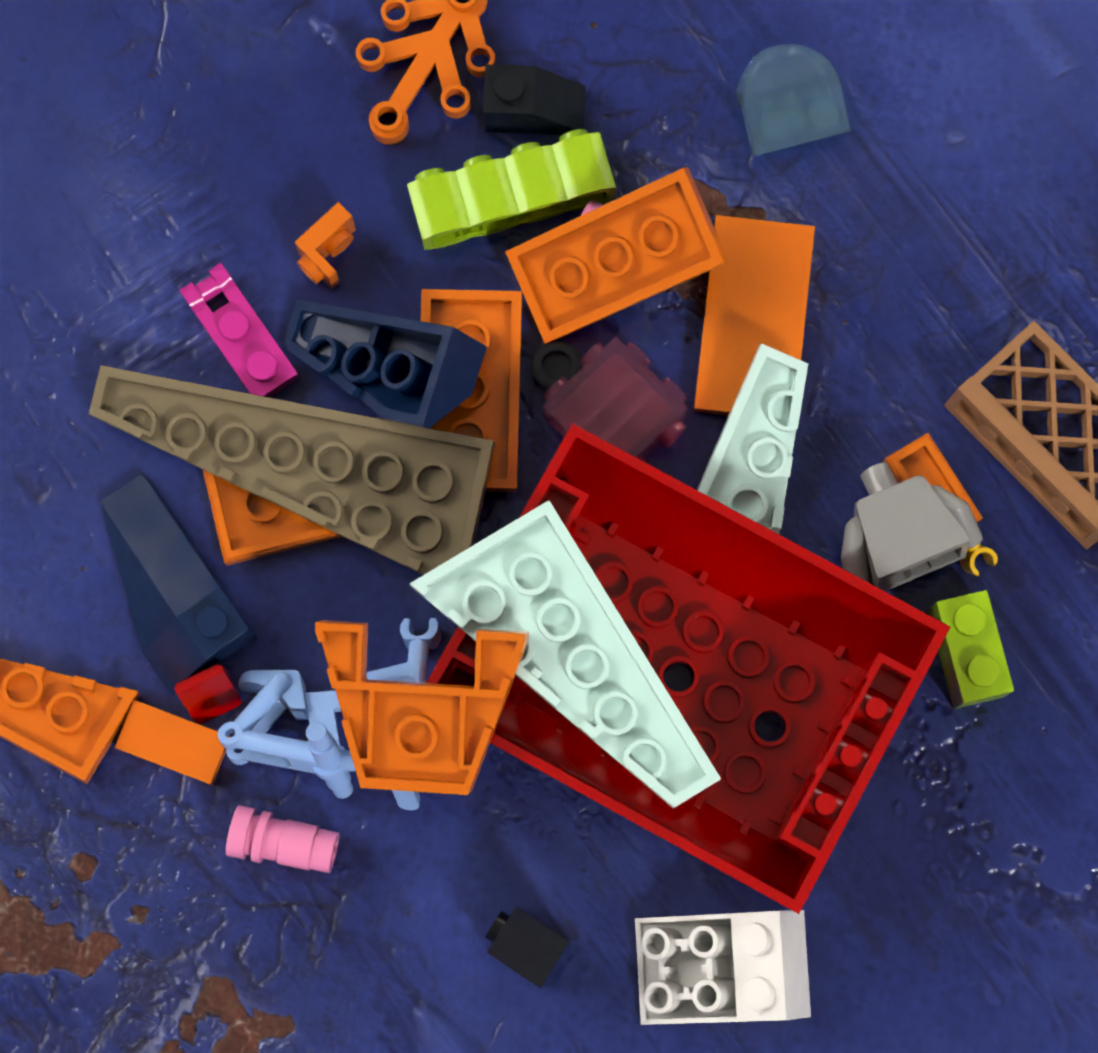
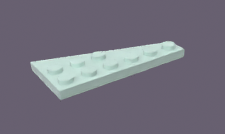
(577, 647)

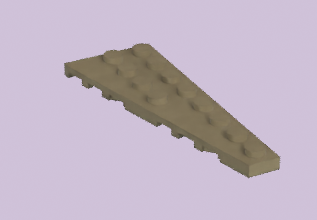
(360, 476)

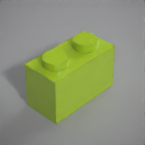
(972, 650)

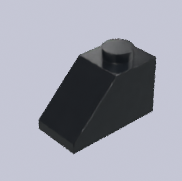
(531, 101)
(525, 945)

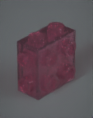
(618, 400)

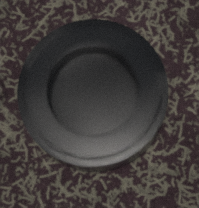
(553, 362)

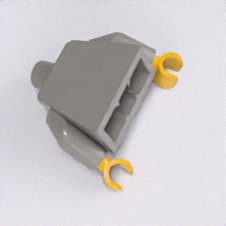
(909, 531)

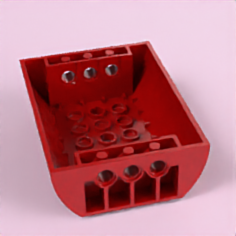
(761, 635)

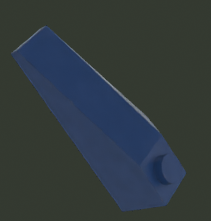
(390, 363)

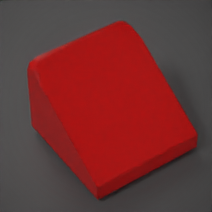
(208, 694)

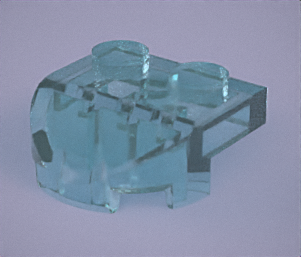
(790, 98)

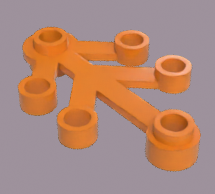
(431, 50)

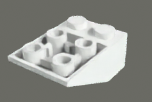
(722, 968)

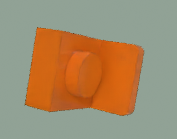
(327, 236)

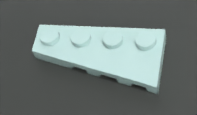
(757, 441)

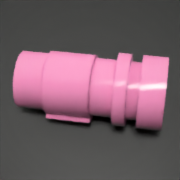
(281, 841)

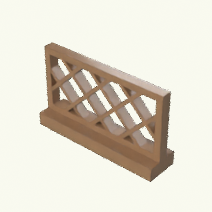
(1025, 453)

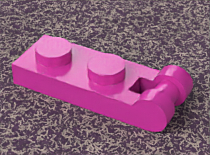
(240, 335)

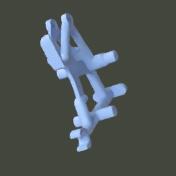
(323, 751)

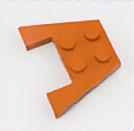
(415, 731)

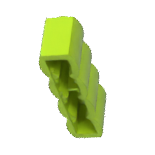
(511, 190)

